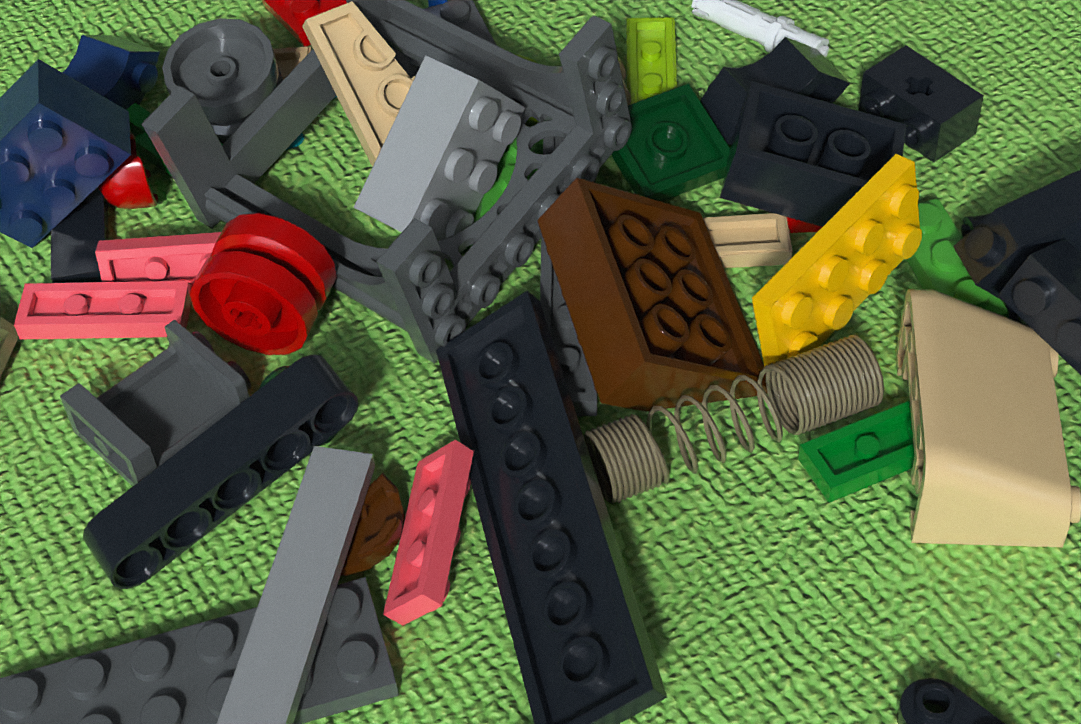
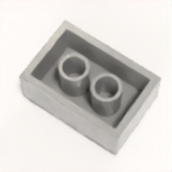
(440, 152)

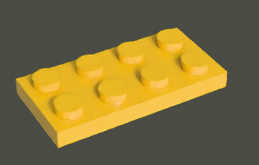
(840, 264)

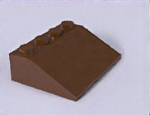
(647, 299)

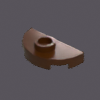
(377, 527)

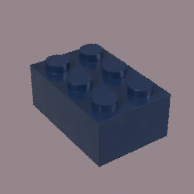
(54, 149)

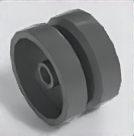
(226, 68)

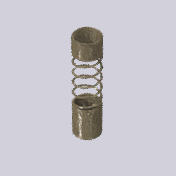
(802, 396)

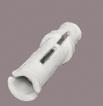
(756, 24)

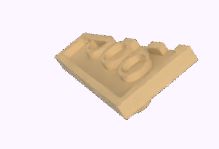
(360, 71)

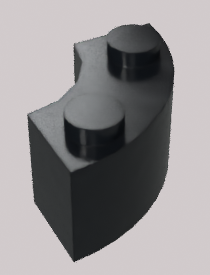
(788, 67)

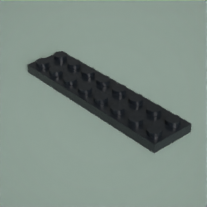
(547, 524)

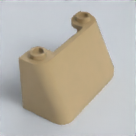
(983, 427)

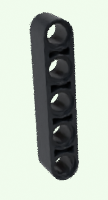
(219, 471)

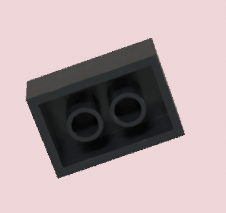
(804, 154)

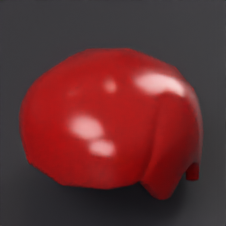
(129, 183)

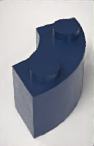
(114, 68)

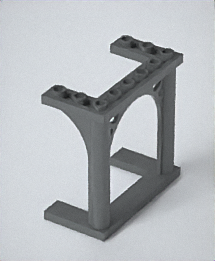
(411, 279)

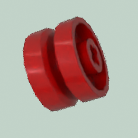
(263, 284)

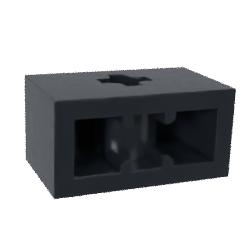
(930, 101)

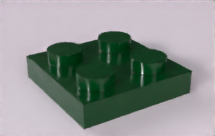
(671, 146)

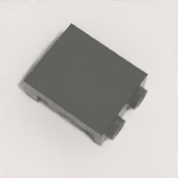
(158, 405)

